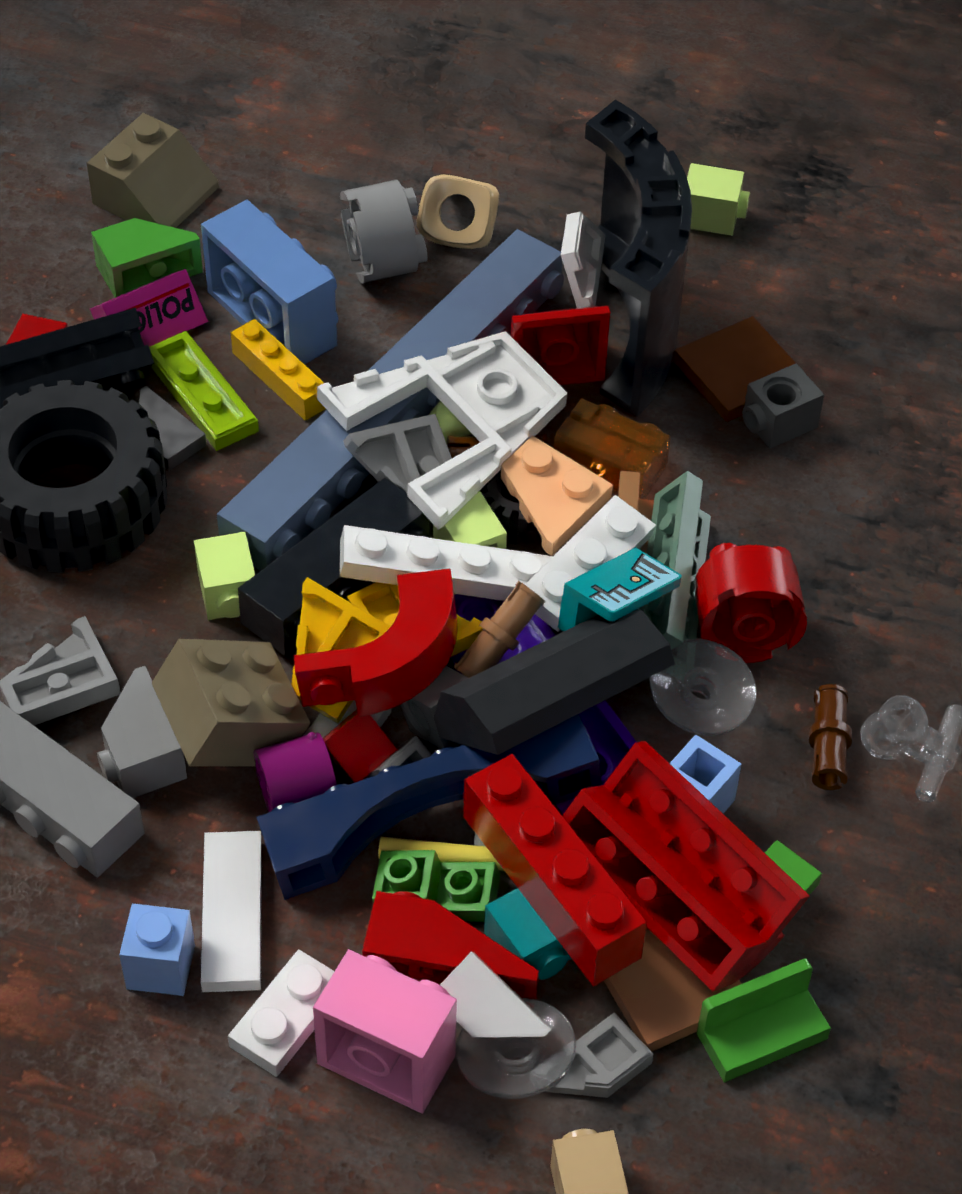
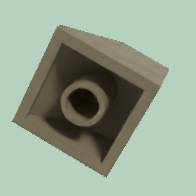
(150, 174)

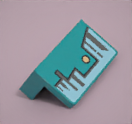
(616, 588)

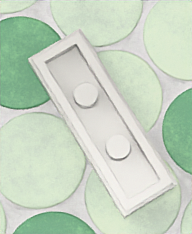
(231, 912)

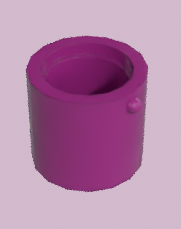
(294, 770)

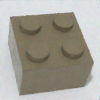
(227, 700)

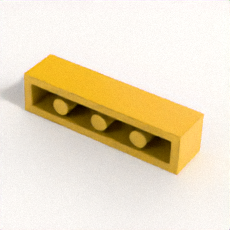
(277, 368)

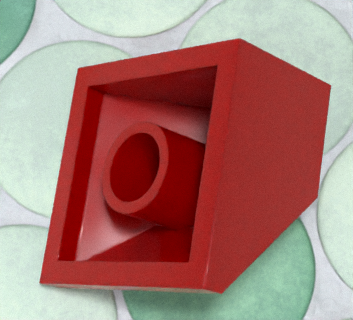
(566, 342)

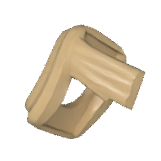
(484, 199)

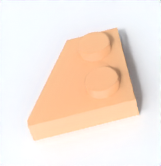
(553, 491)

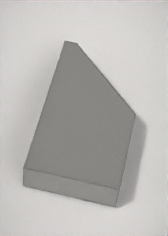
(605, 1060)

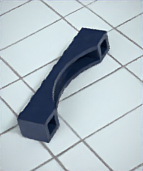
(321, 836)

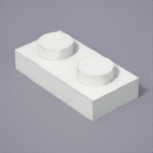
(282, 1014)

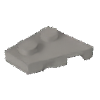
(400, 449)
(61, 678)

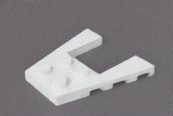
(485, 385)

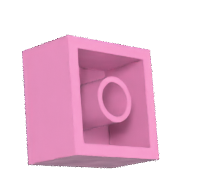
(385, 1029)

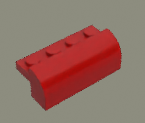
(686, 867)

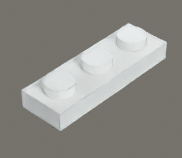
(605, 536)

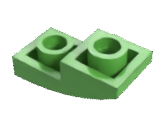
(457, 886)

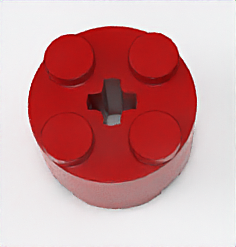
(750, 600)

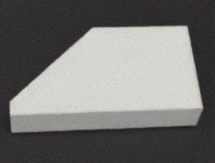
(488, 1004)

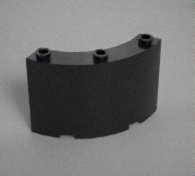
(645, 247)

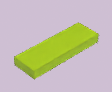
(202, 391)

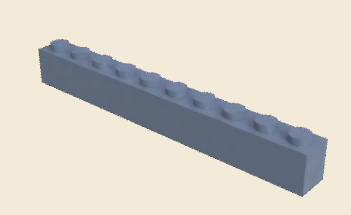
(317, 469)

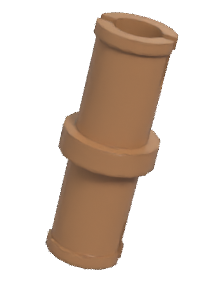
(500, 631)

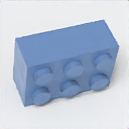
(270, 278)

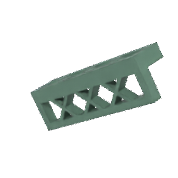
(680, 544)

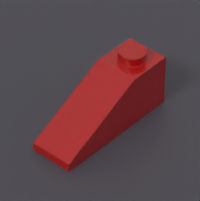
(430, 942)

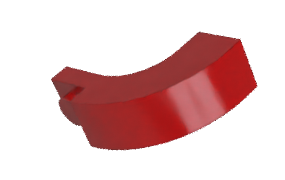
(395, 663)

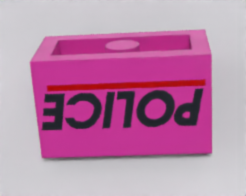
(163, 307)

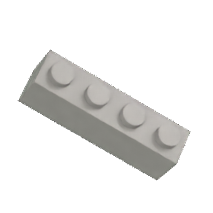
(63, 798)

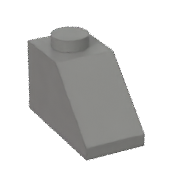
(140, 741)

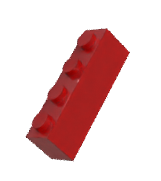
(554, 869)

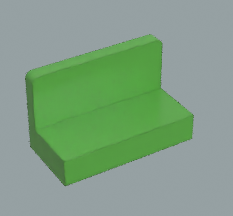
(761, 1021)

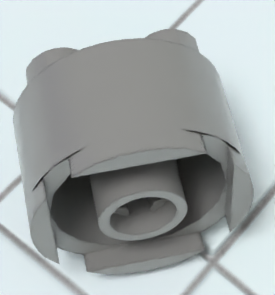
(382, 230)

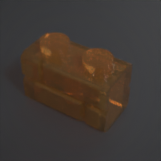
(613, 443)

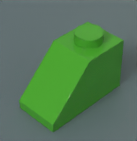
(142, 252)

